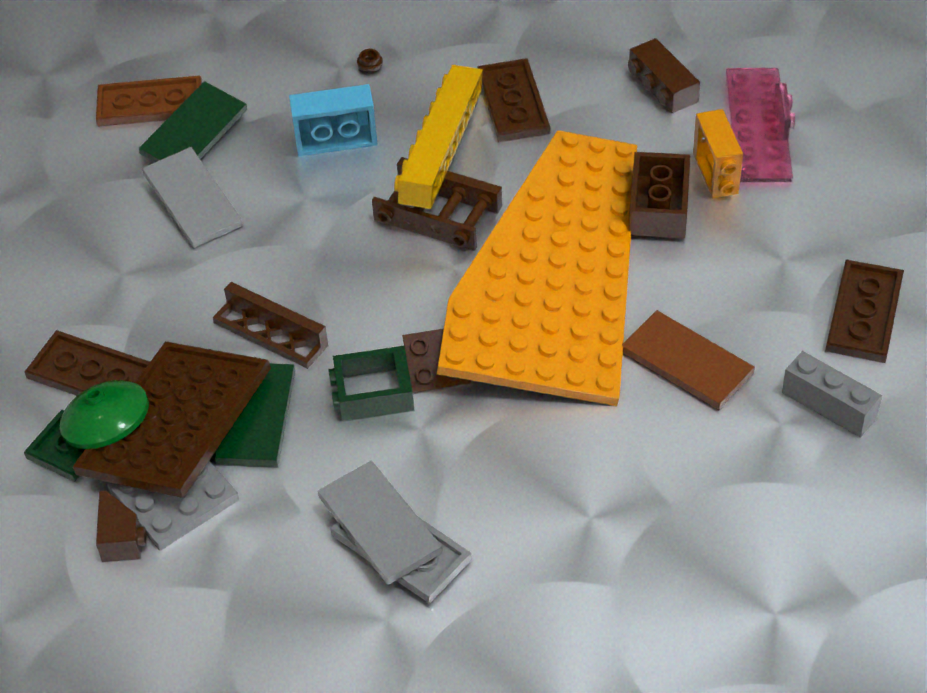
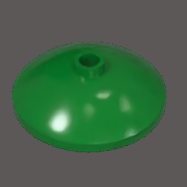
(104, 414)

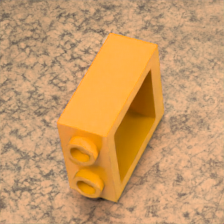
(718, 154)

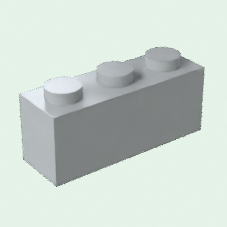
(831, 394)

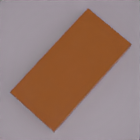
(142, 100)
(688, 359)

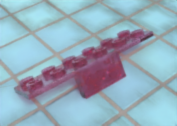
(761, 123)

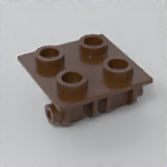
(422, 358)

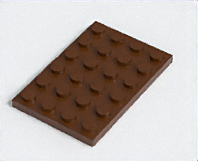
(192, 406)

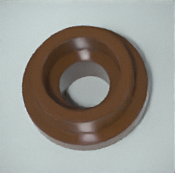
(369, 60)

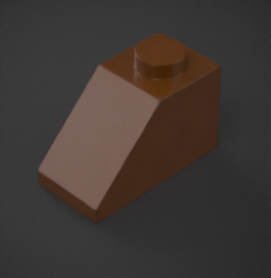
(118, 530)

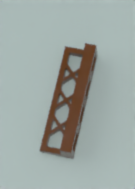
(278, 318)

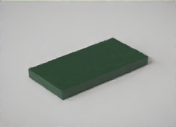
(195, 124)
(260, 427)

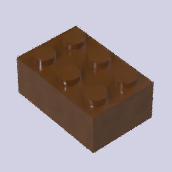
(659, 194)

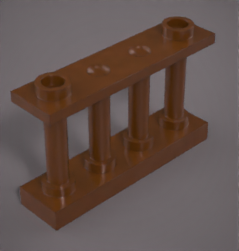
(456, 189)

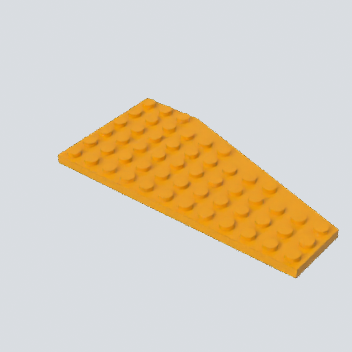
(551, 279)

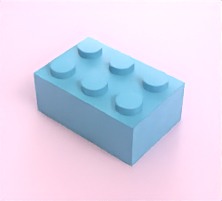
(333, 120)

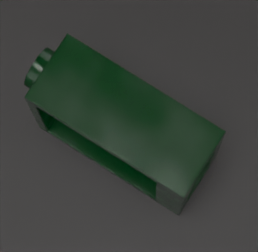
(376, 402)

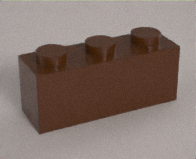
(664, 75)

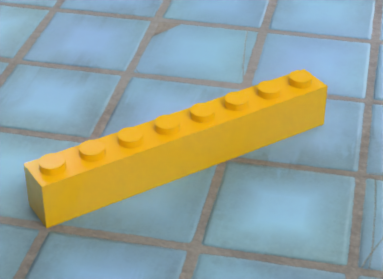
(439, 137)

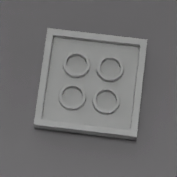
(173, 517)

